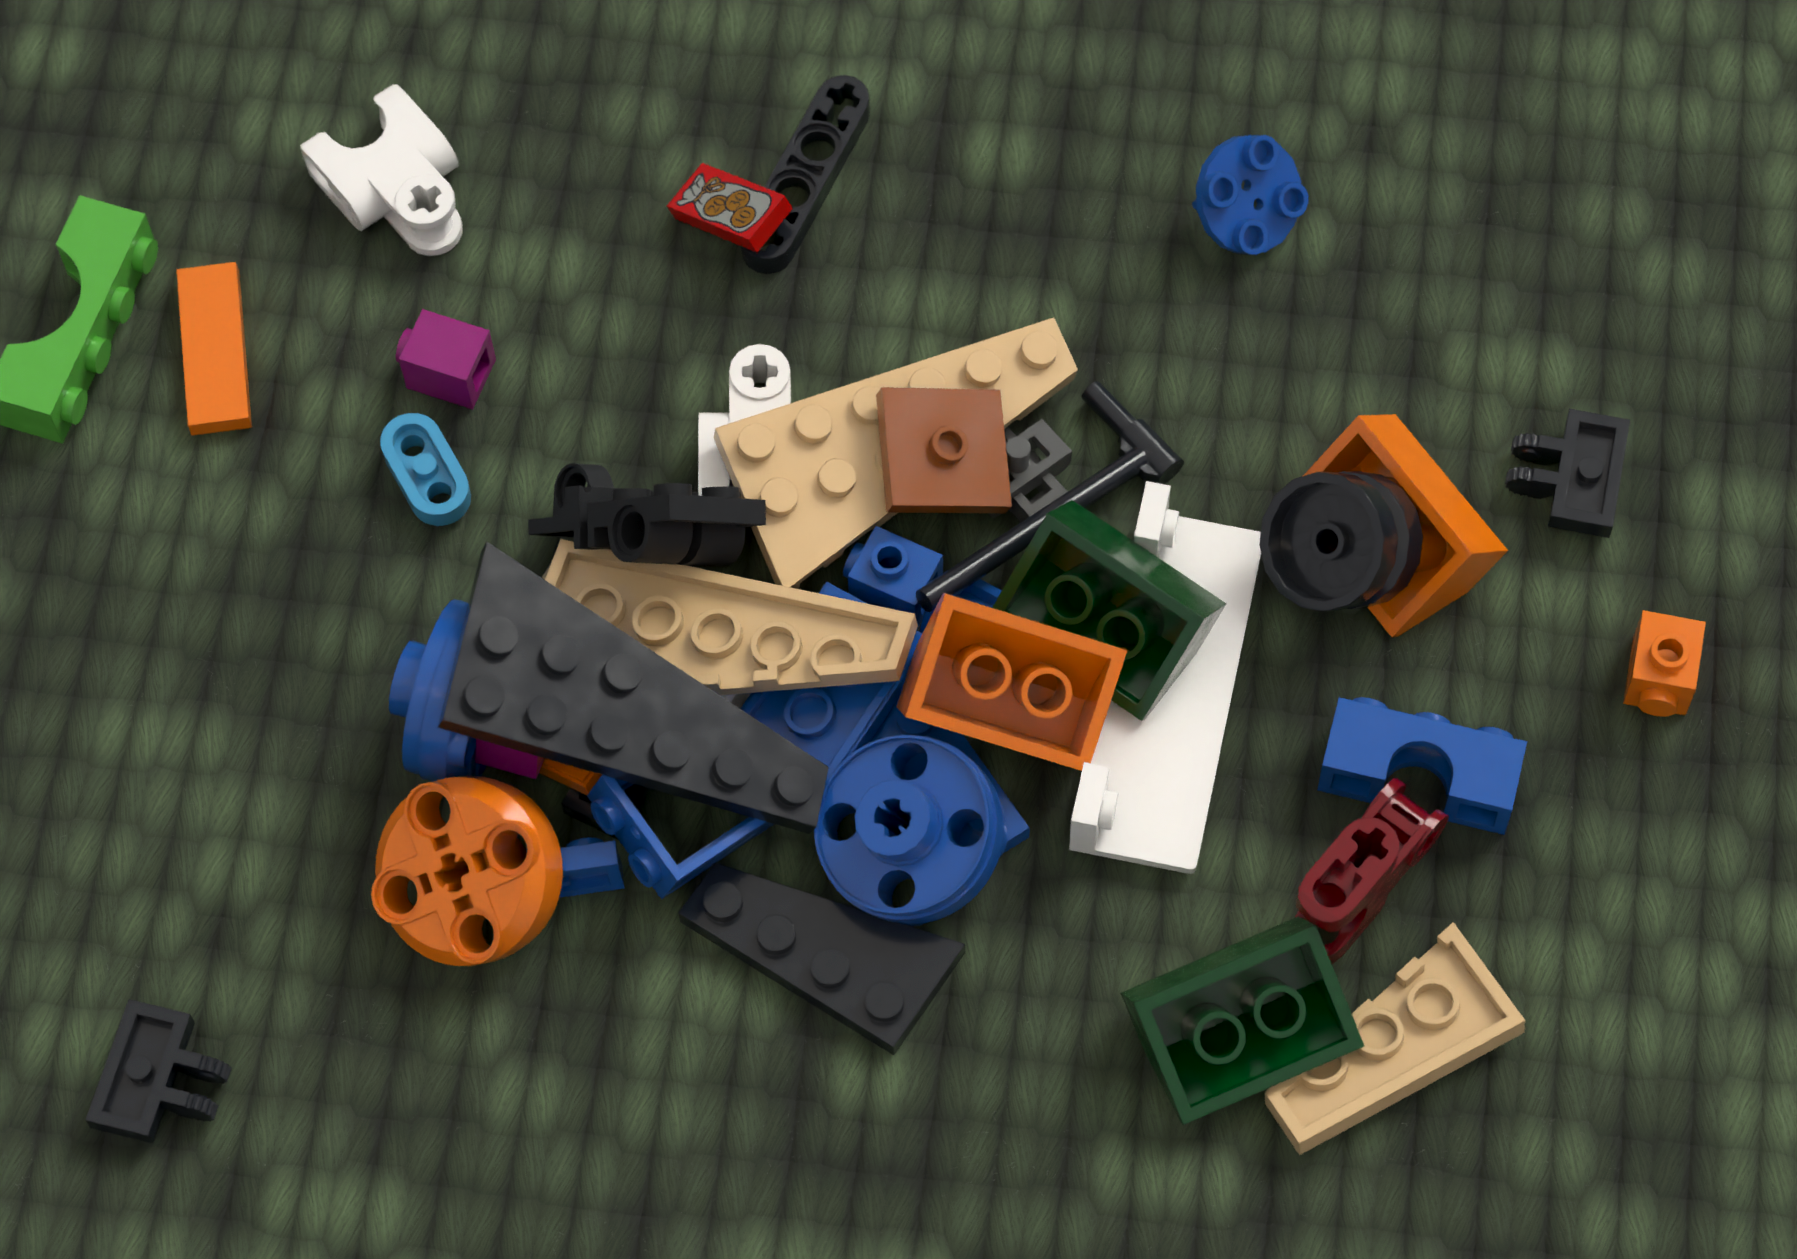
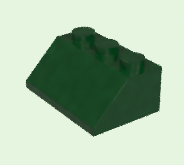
(1112, 590)
(1243, 1019)

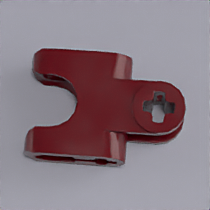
(1365, 864)

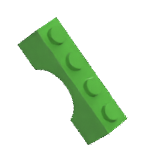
(49, 378)

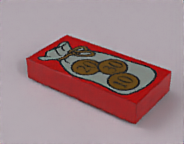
(729, 207)

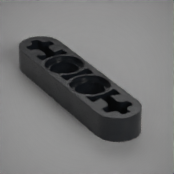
(812, 175)

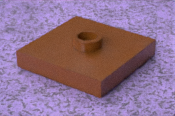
(943, 450)

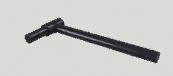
(1140, 453)

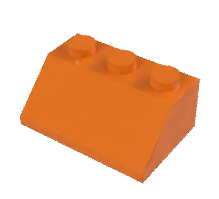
(1456, 540)
(1011, 681)

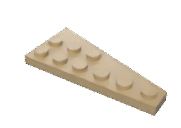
(737, 629)

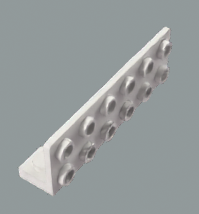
(1155, 777)

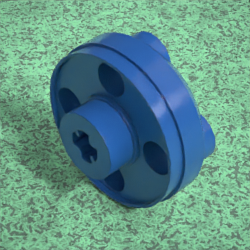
(419, 696)
(929, 850)

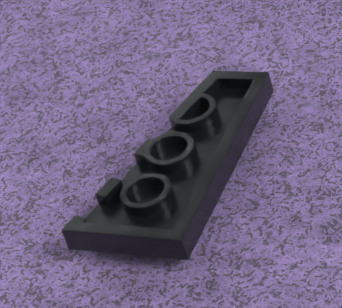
(834, 956)

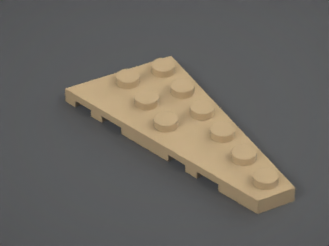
(822, 454)

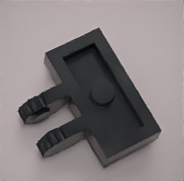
(1587, 471)
(143, 1071)

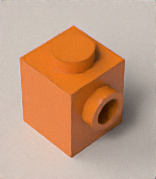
(1664, 664)

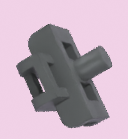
(1031, 472)

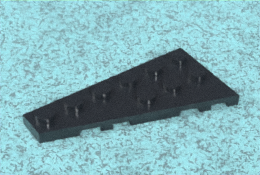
(583, 693)

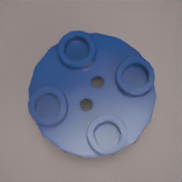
(1268, 178)

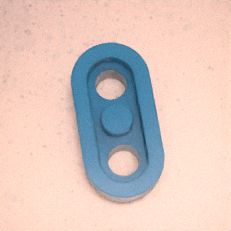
(427, 473)

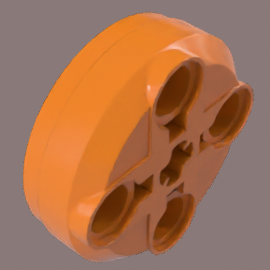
(467, 870)

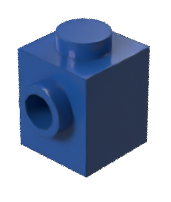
(891, 571)

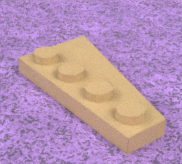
(1413, 1033)

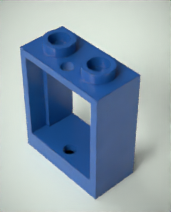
(646, 853)

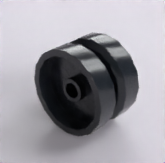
(1341, 540)

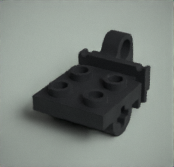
(649, 524)

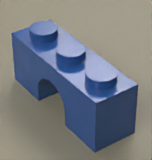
(1474, 765)

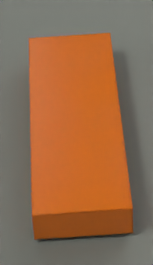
(213, 348)

